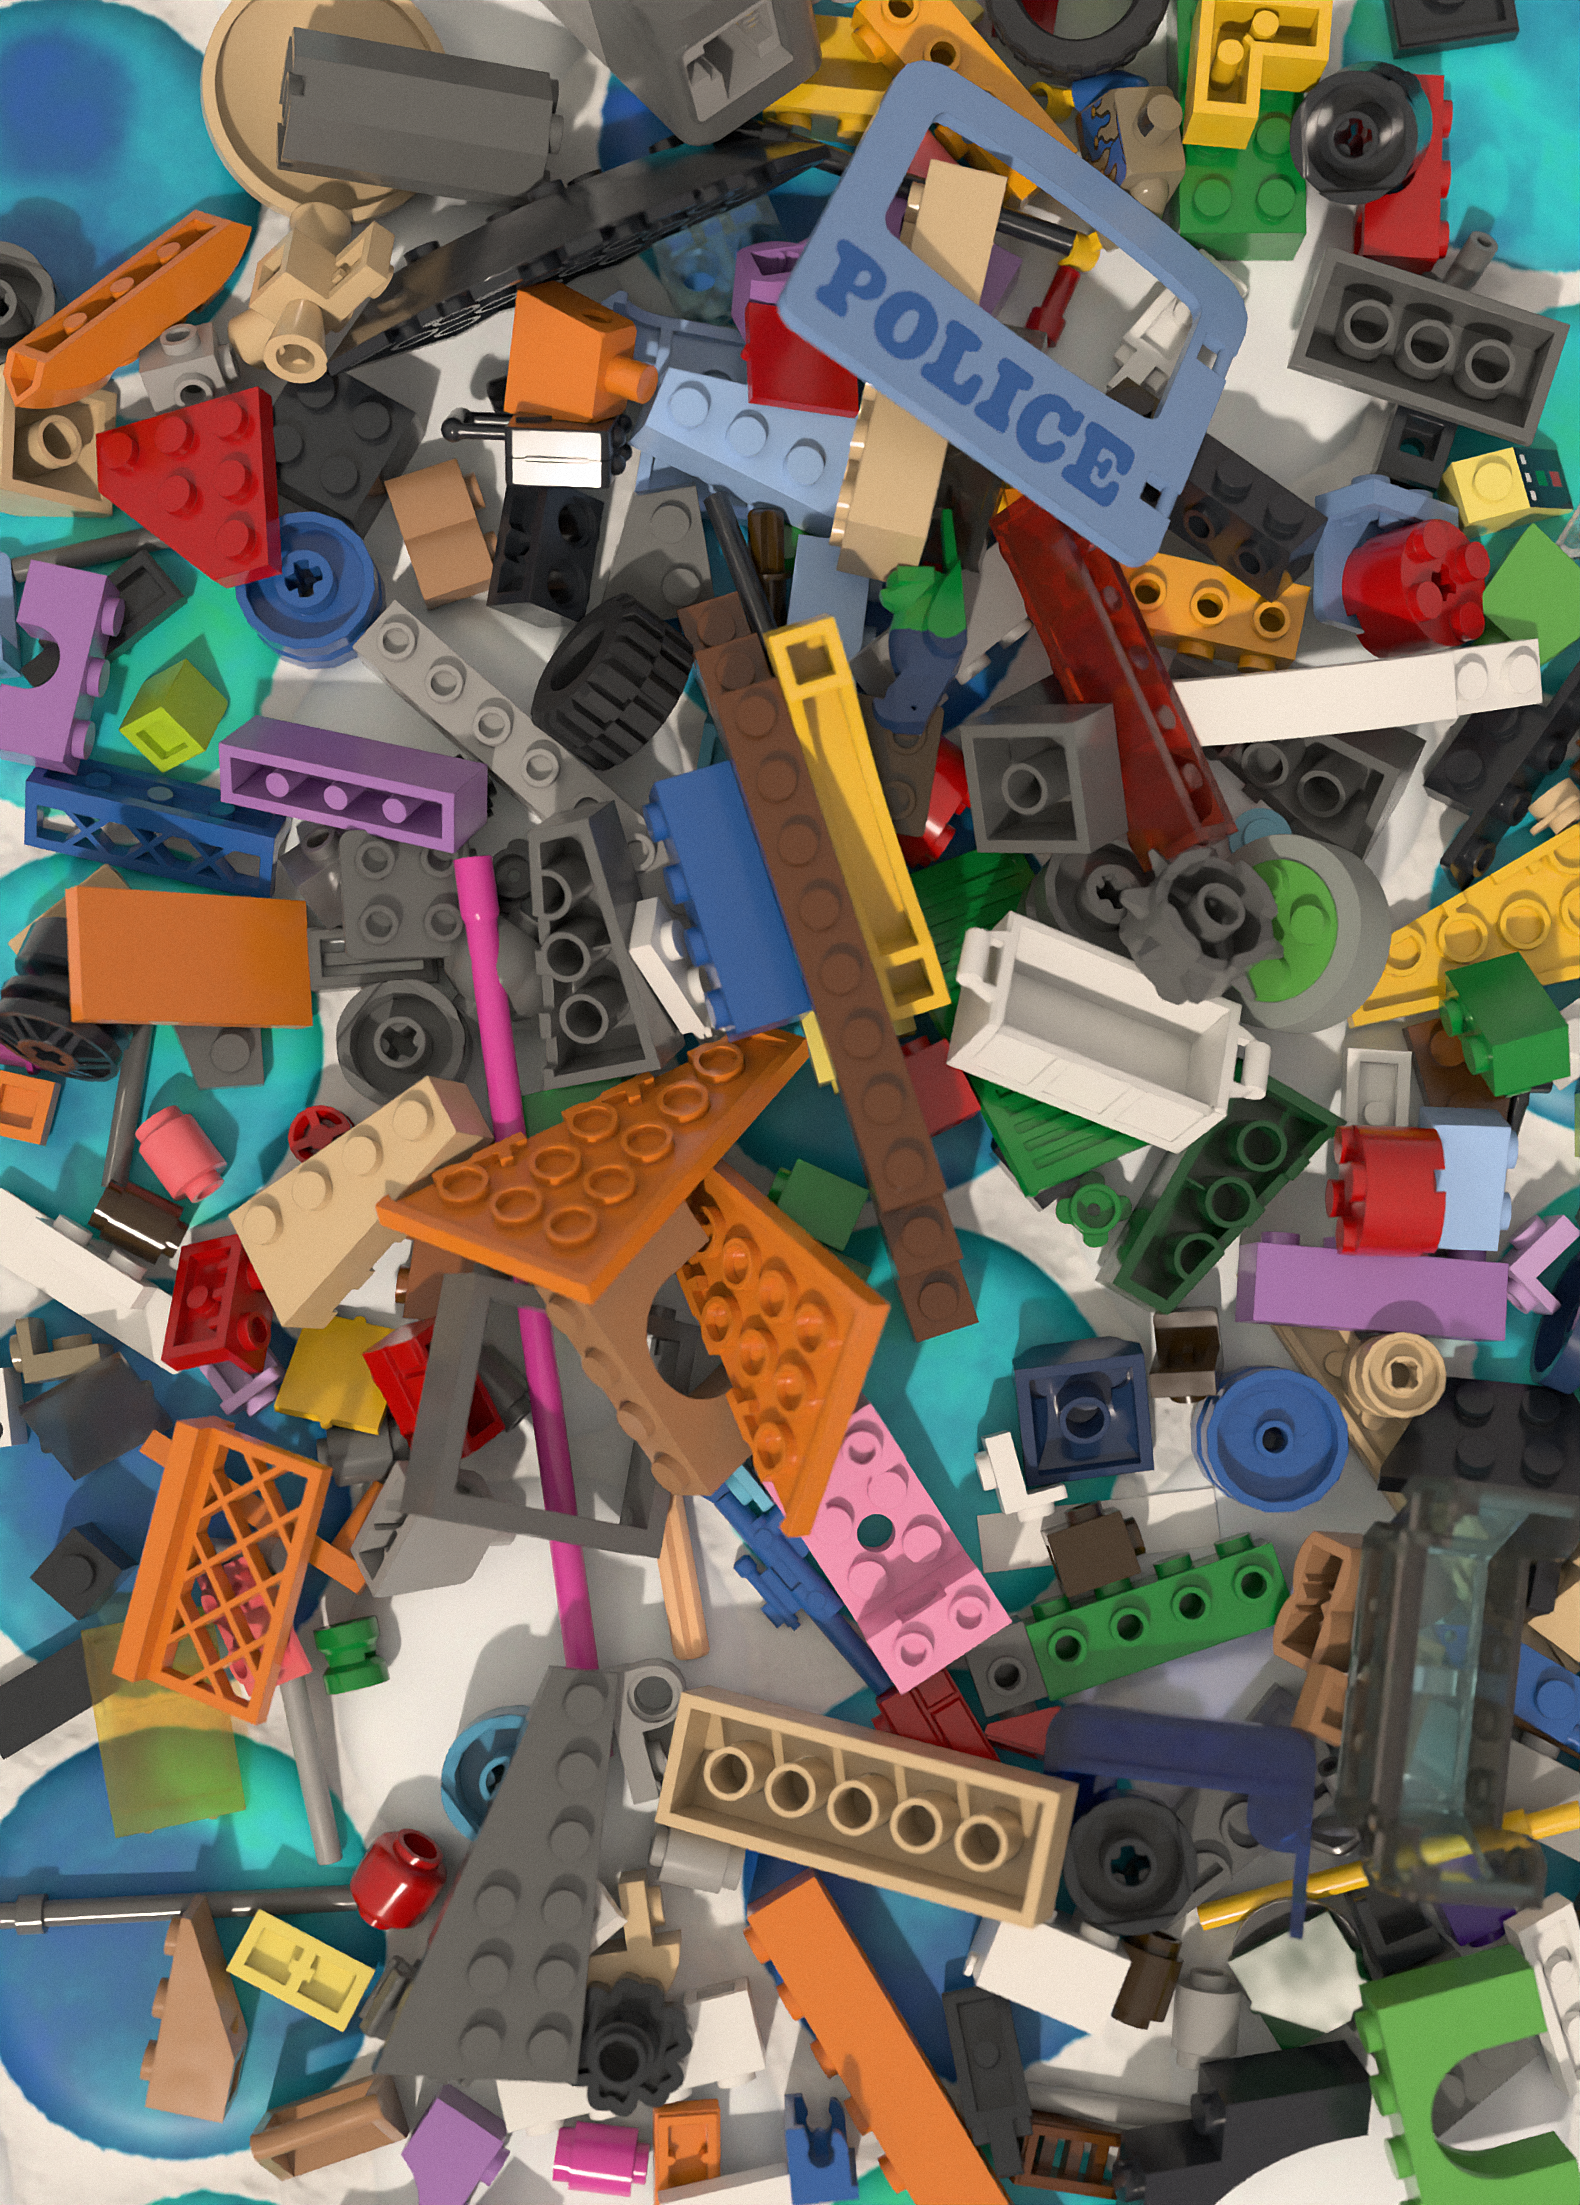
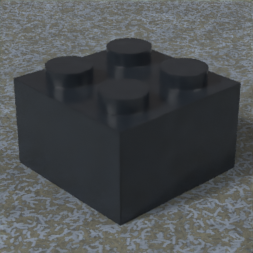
(340, 446)

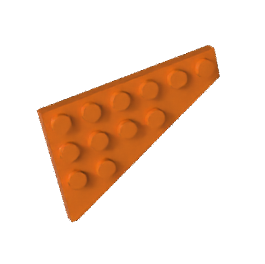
(603, 1181)
(789, 1333)

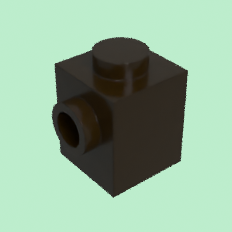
(1093, 1548)

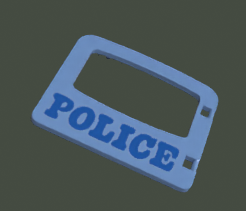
(970, 375)

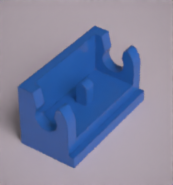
(818, 2159)

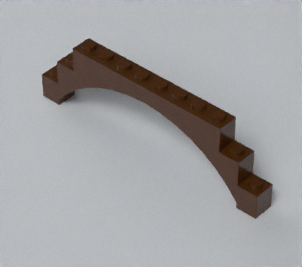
(834, 965)

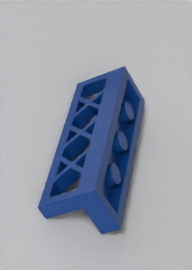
(156, 805)

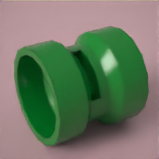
(351, 1655)

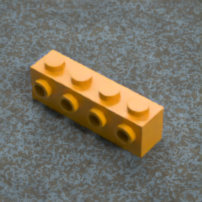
(939, 33)
(1215, 615)

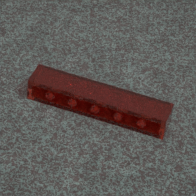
(1108, 656)

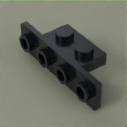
(1496, 770)

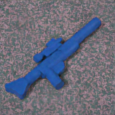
(795, 1584)

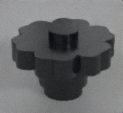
(632, 2044)

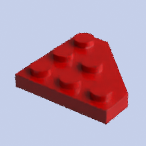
(202, 483)

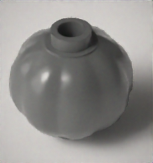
(514, 967)

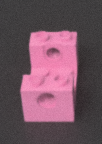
(919, 1590)

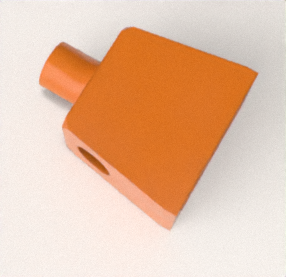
(573, 357)

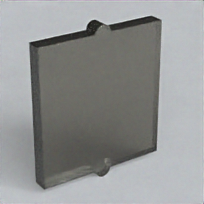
(95, 1416)

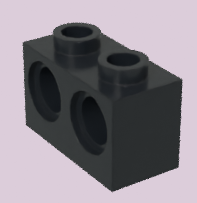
(545, 555)

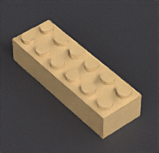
(892, 454)
(868, 1805)

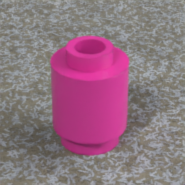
(600, 2158)

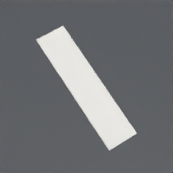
(1164, 1520)

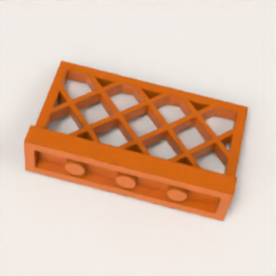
(172, 1558)

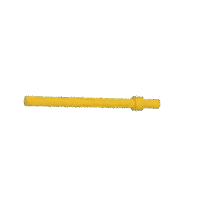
(1351, 1877)

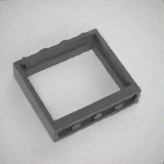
(446, 1409)

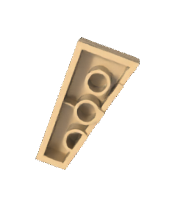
(319, 1224)

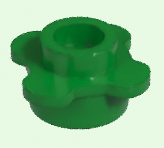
(1075, 1209)

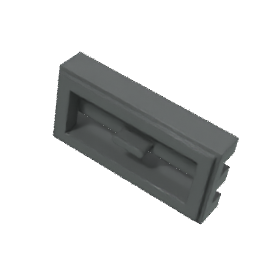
(319, 960)

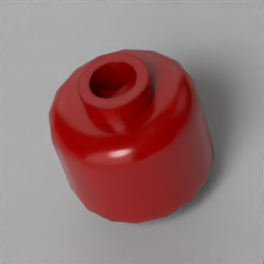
(398, 1879)

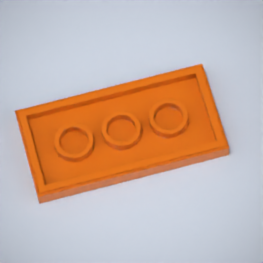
(187, 959)

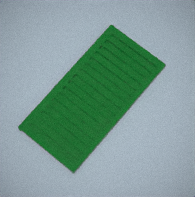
(1035, 1138)

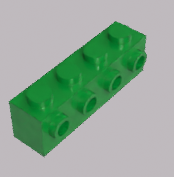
(1157, 1616)

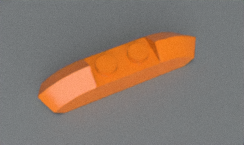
(125, 312)

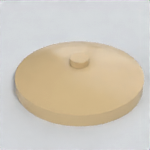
(243, 94)

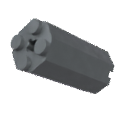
(415, 119)

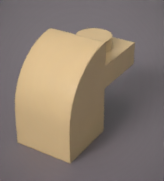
(641, 1949)

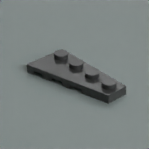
(1220, 1817)

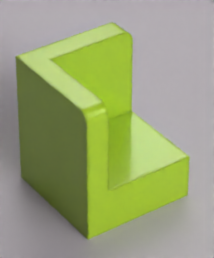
(174, 716)

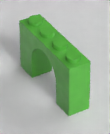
(1422, 2028)

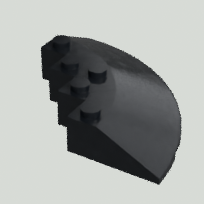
(565, 237)

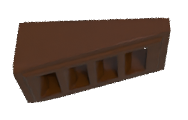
(1040, 2148)

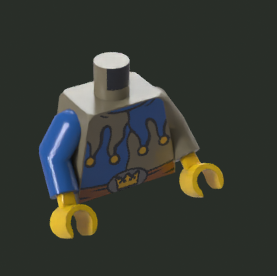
(1126, 135)

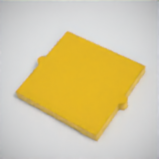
(331, 1379)

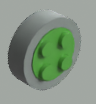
(1331, 931)

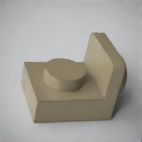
(70, 1356)

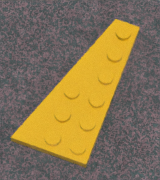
(1519, 908)

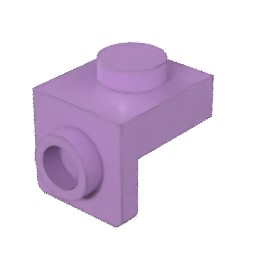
(1534, 1249)
(243, 1390)

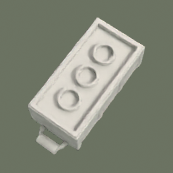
(1097, 1036)

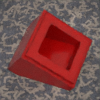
(1023, 1733)

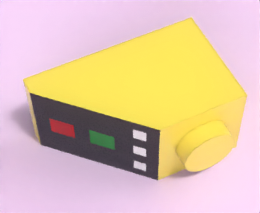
(1505, 489)

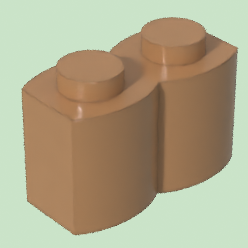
(442, 531)
(1320, 1613)

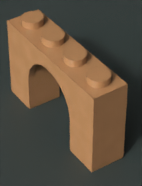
(685, 1437)

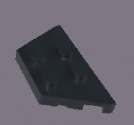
(1492, 1436)

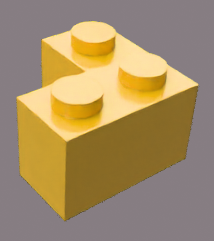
(1246, 49)

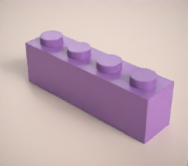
(353, 783)
(1371, 1294)

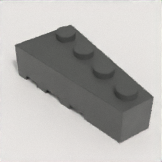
(596, 1002)

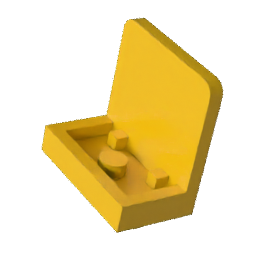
(841, 95)

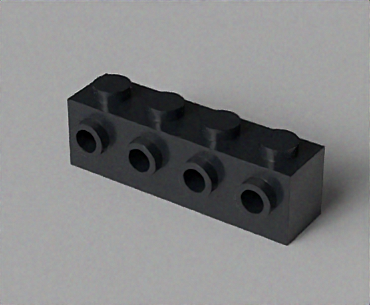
(1236, 511)

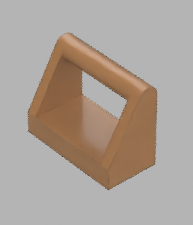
(329, 2127)

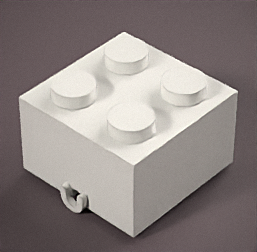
(1059, 1968)

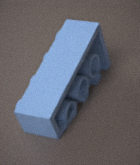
(748, 449)

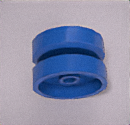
(346, 597)
(1301, 1417)

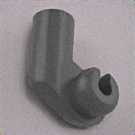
(1469, 263)

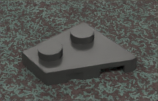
(662, 552)

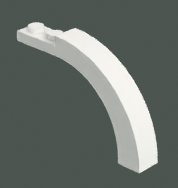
(1361, 693)

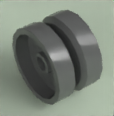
(1083, 893)

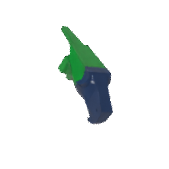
(924, 637)

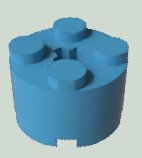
(475, 1763)

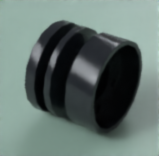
(38, 1012)

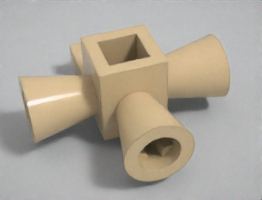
(309, 289)

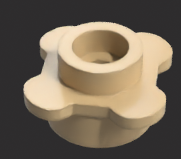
(1556, 808)

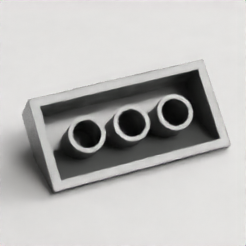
(1427, 346)

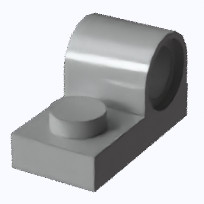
(643, 1759)

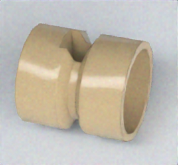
(1393, 1375)

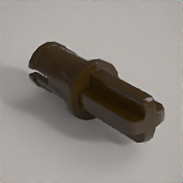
(768, 556)

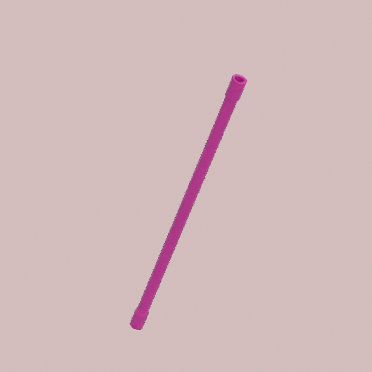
(480, 914)

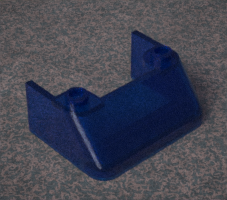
(1266, 1761)

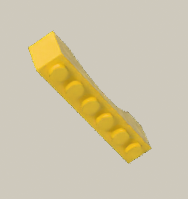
(843, 772)

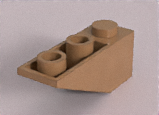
(202, 2029)

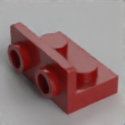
(217, 1309)

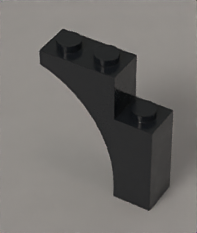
(1243, 2121)

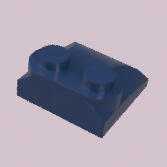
(1082, 1410)

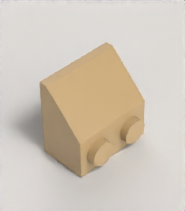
(52, 456)

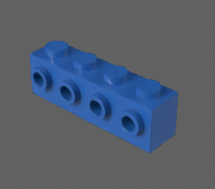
(727, 902)

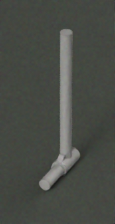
(301, 1730)

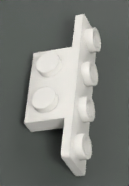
(84, 1278)

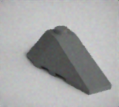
(1322, 785)

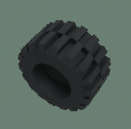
(612, 682)

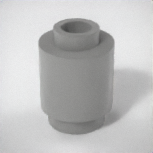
(695, 1860)
(1205, 2017)

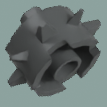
(1199, 926)

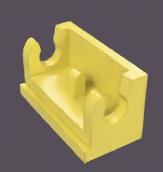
(301, 1970)

